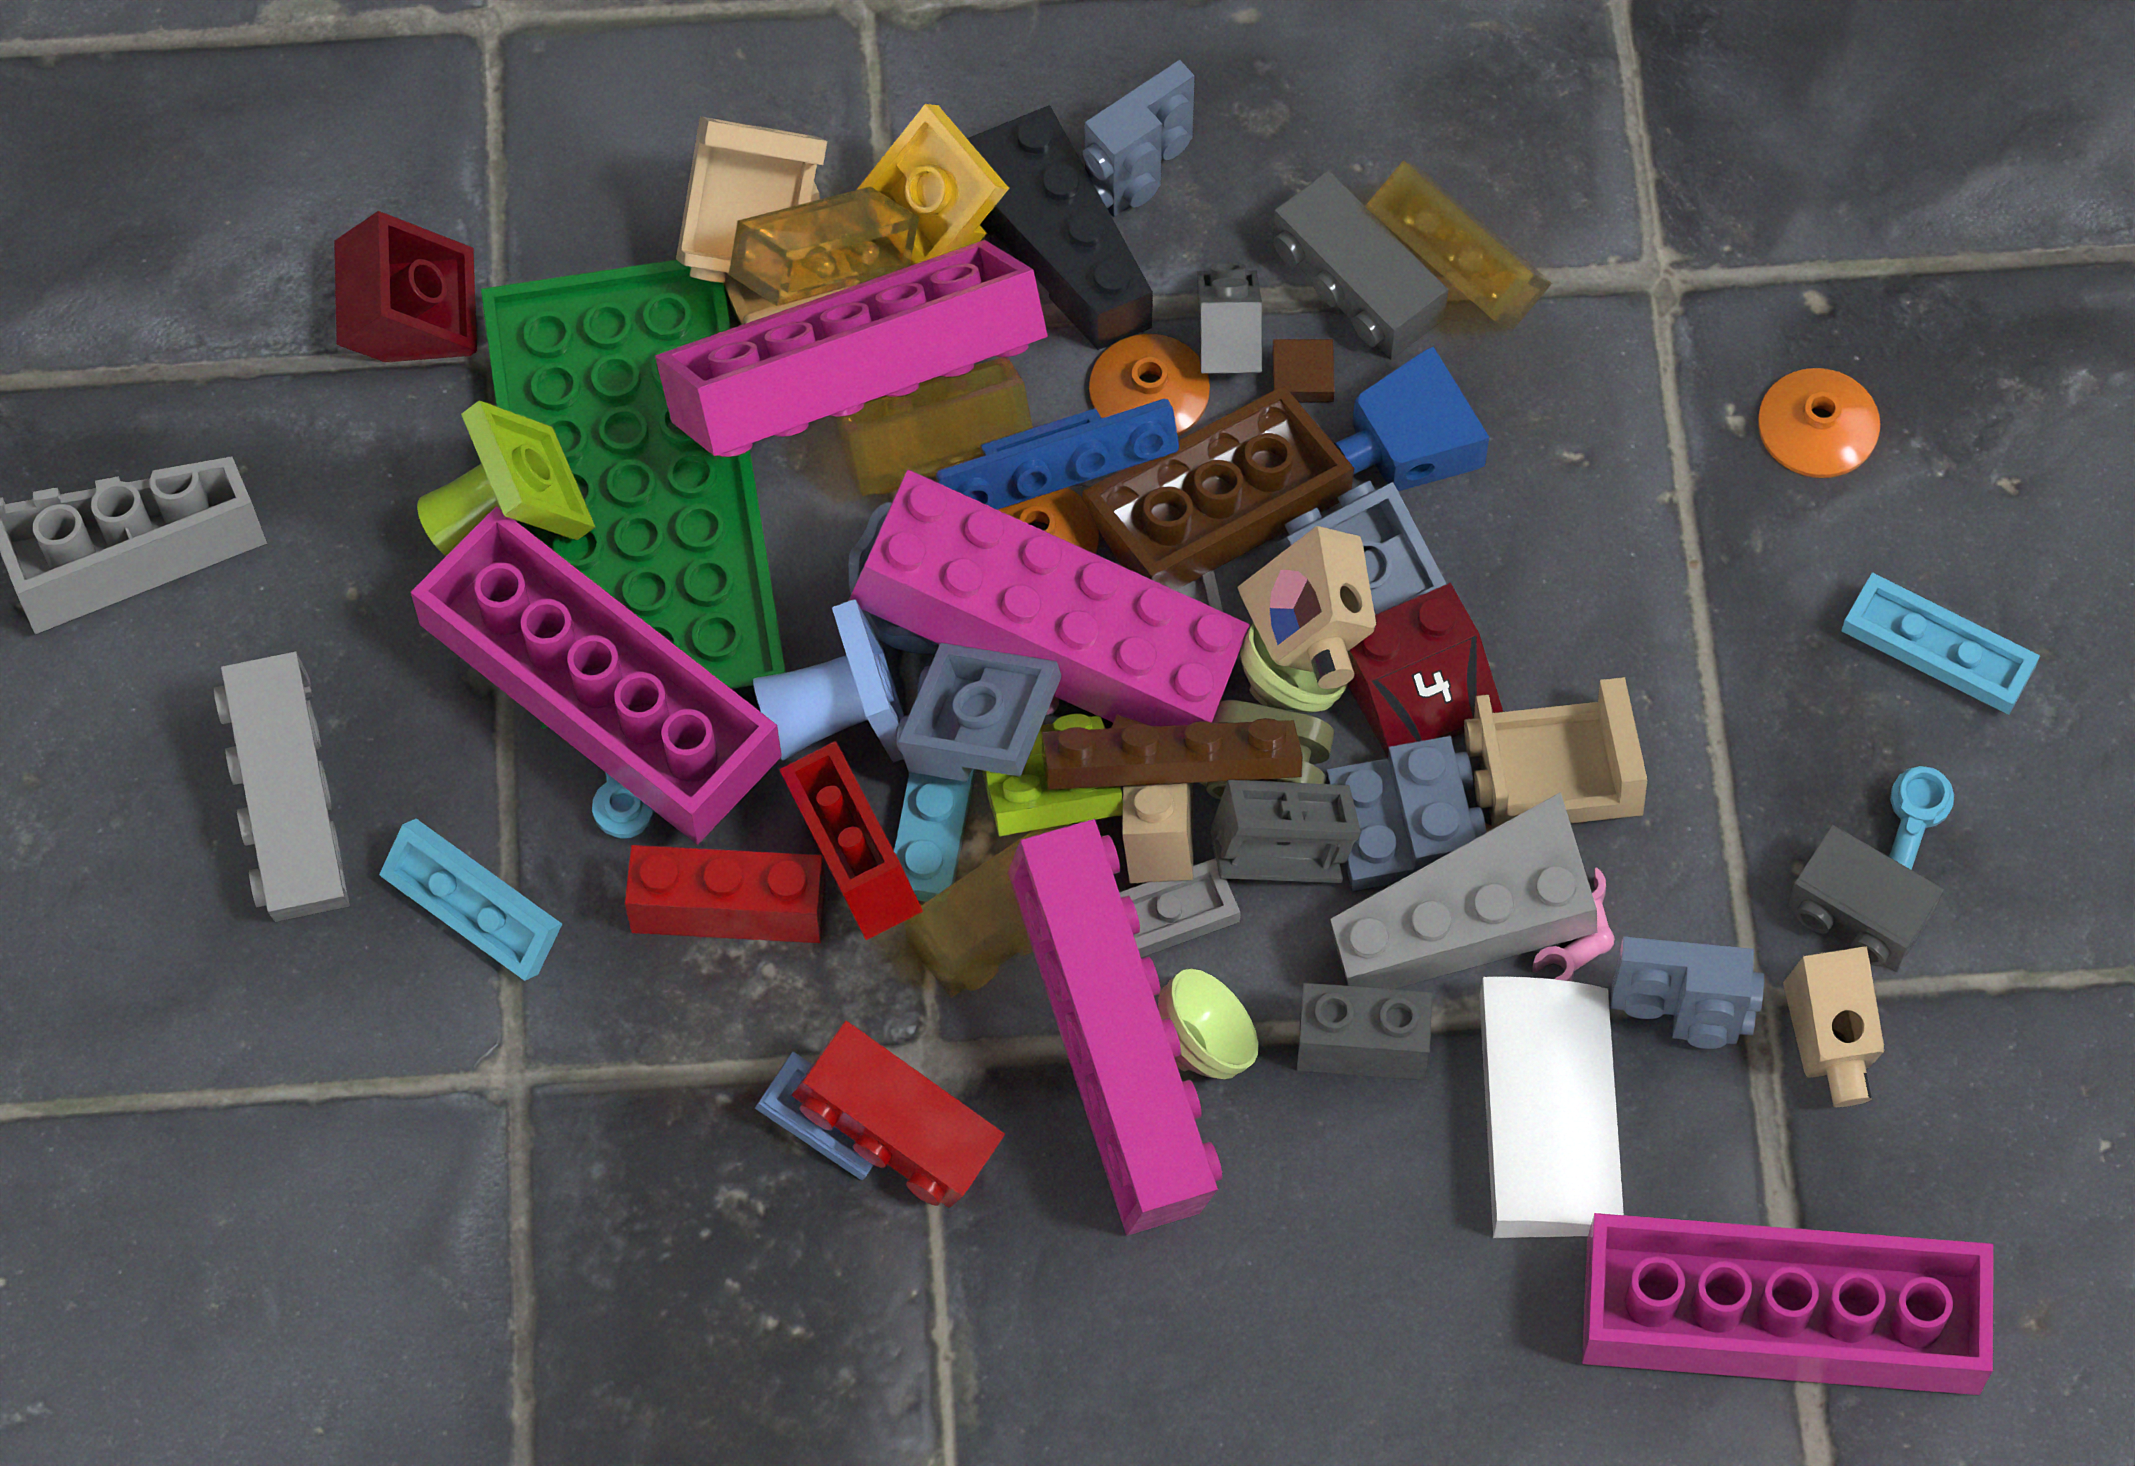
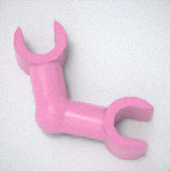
(1583, 948)

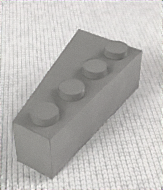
(123, 537)
(282, 786)
(1473, 906)

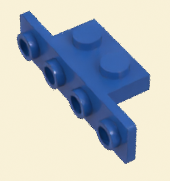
(1064, 454)

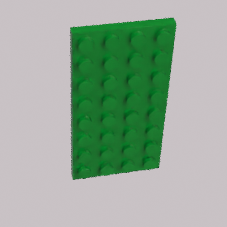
(671, 521)

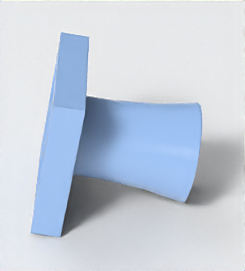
(836, 693)

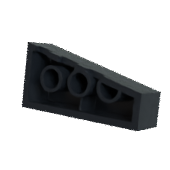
(1063, 229)

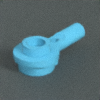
(1921, 800)
(620, 811)

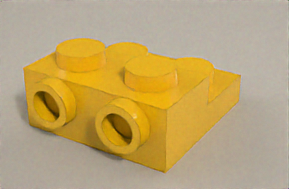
(939, 180)

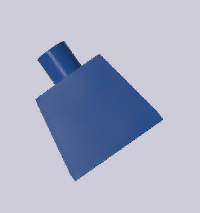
(1415, 426)

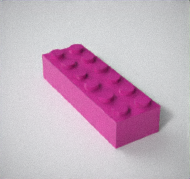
(851, 348)
(1011, 588)
(597, 675)
(1113, 1026)
(1788, 1304)

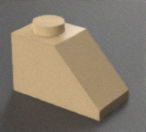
(1158, 832)

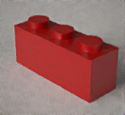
(851, 840)
(725, 894)
(896, 1116)

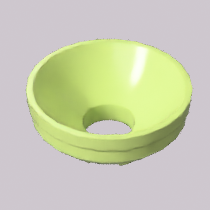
(1281, 685)
(1210, 1025)

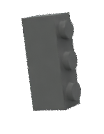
(1358, 265)

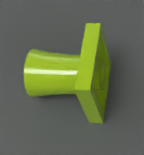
(518, 473)

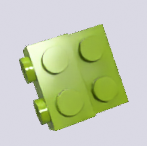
(1028, 805)

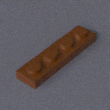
(1171, 754)

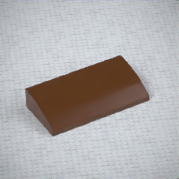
(1219, 491)

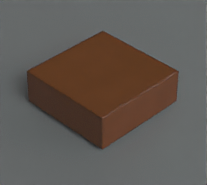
(1304, 368)

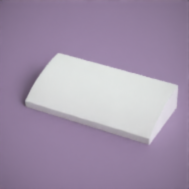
(1549, 1106)

